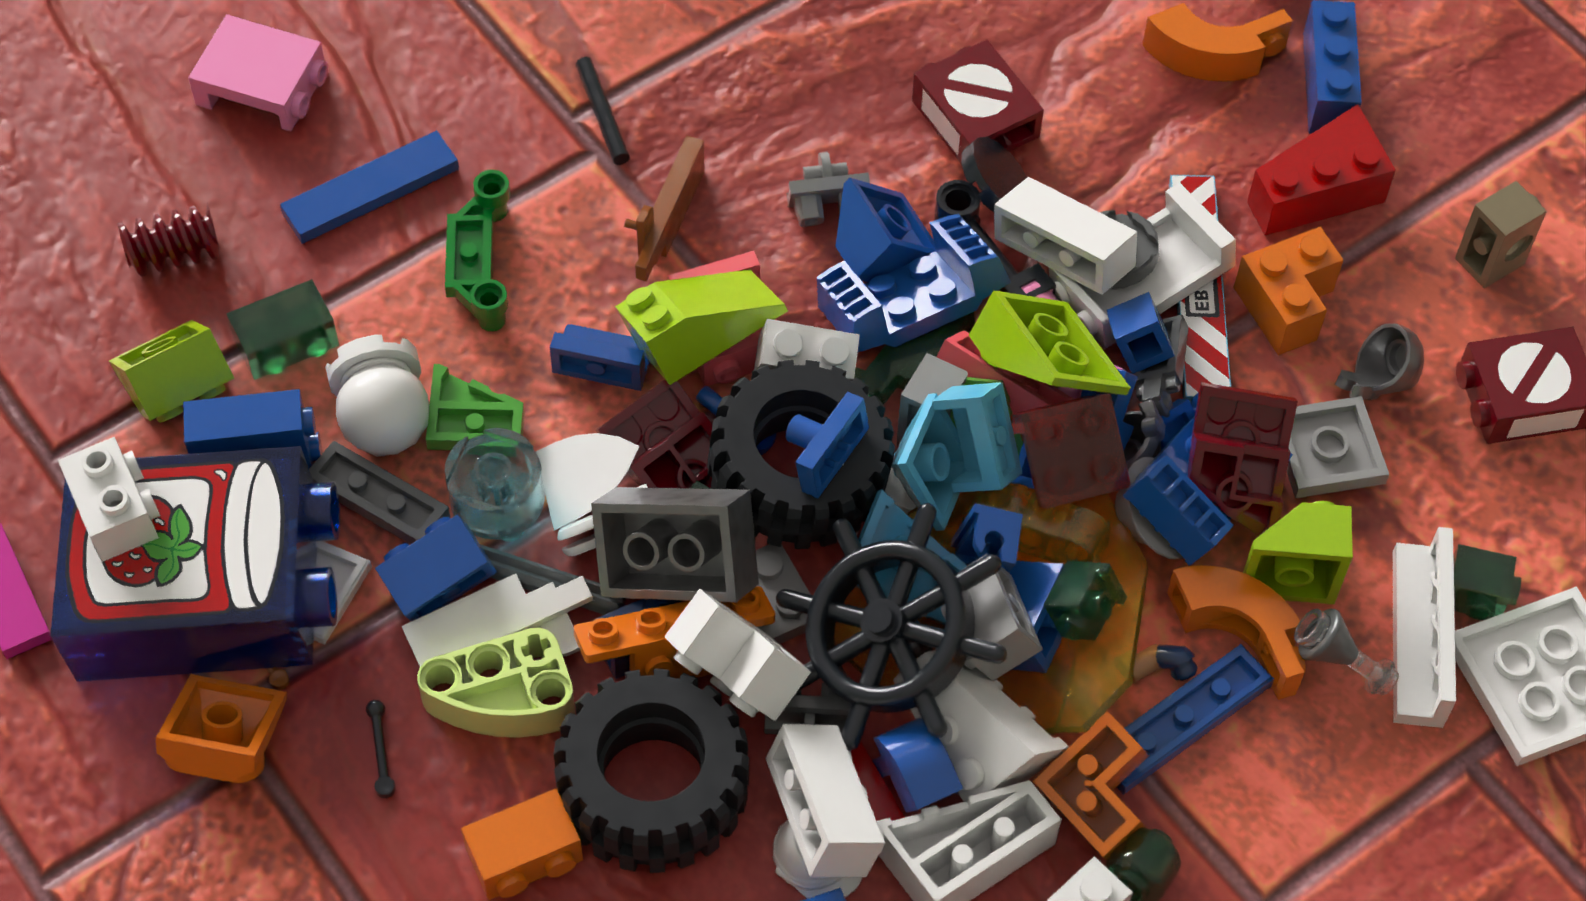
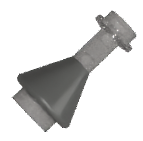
(1327, 639)

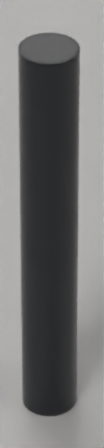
(602, 111)

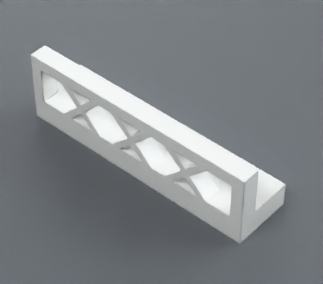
(1424, 631)

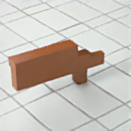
(660, 224)

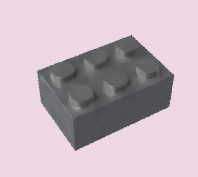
(674, 543)

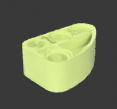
(511, 699)

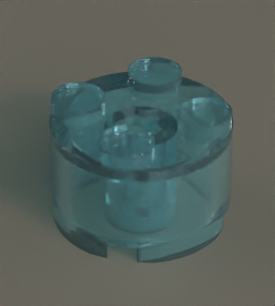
(495, 484)

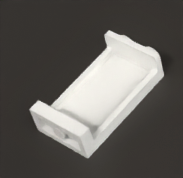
(1191, 254)

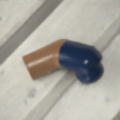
(1170, 657)

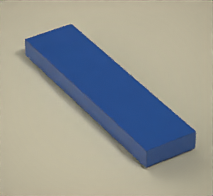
(369, 186)
(1195, 710)

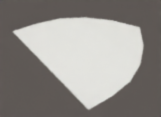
(582, 471)

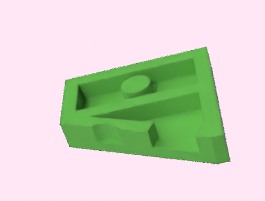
(466, 410)

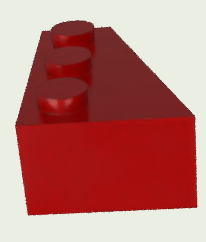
(1322, 176)

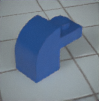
(916, 765)

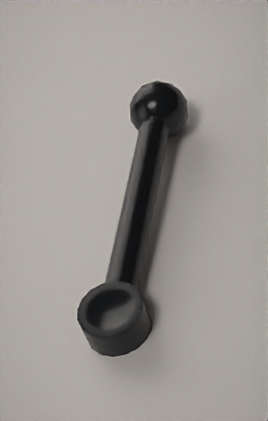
(384, 784)

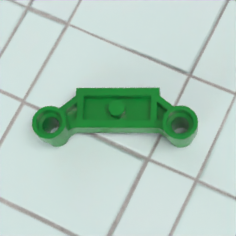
(471, 251)

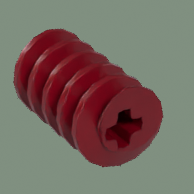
(169, 240)

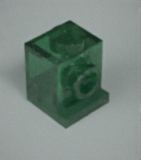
(1083, 599)

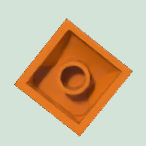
(220, 729)

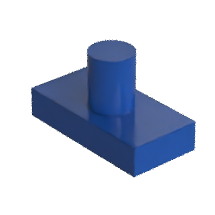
(827, 444)

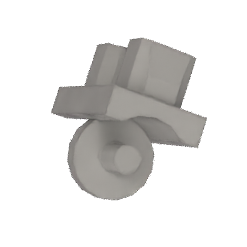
(820, 186)

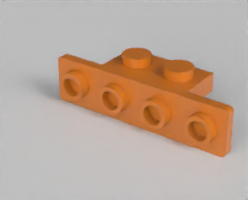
(644, 632)

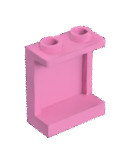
(259, 69)

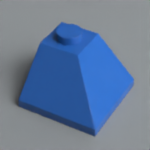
(878, 230)

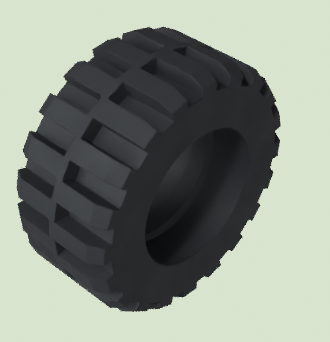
(765, 408)
(644, 711)

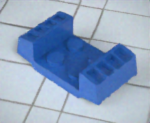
(917, 295)
(1175, 503)

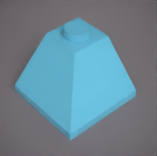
(930, 460)

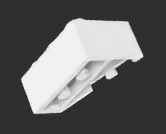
(989, 734)
(970, 844)

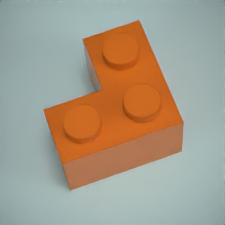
(1284, 287)
(1083, 783)

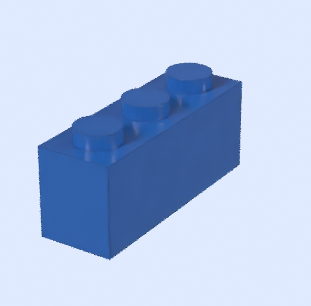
(1330, 61)

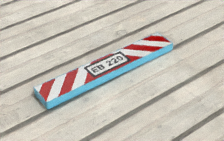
(1204, 310)

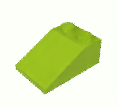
(696, 318)
(1043, 343)

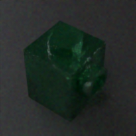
(1484, 582)

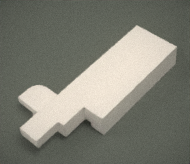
(497, 613)

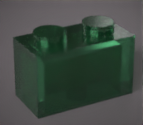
(283, 329)

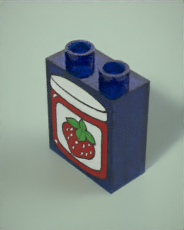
(219, 586)

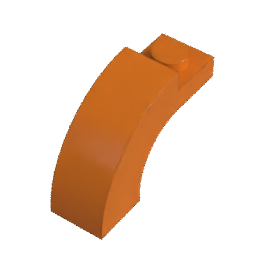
(1214, 51)
(1247, 608)

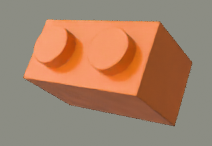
(522, 845)

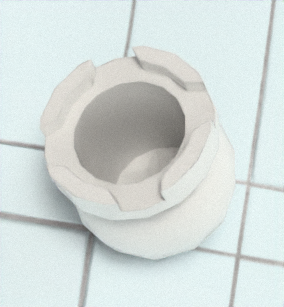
(379, 394)

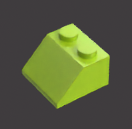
(173, 370)
(1305, 553)

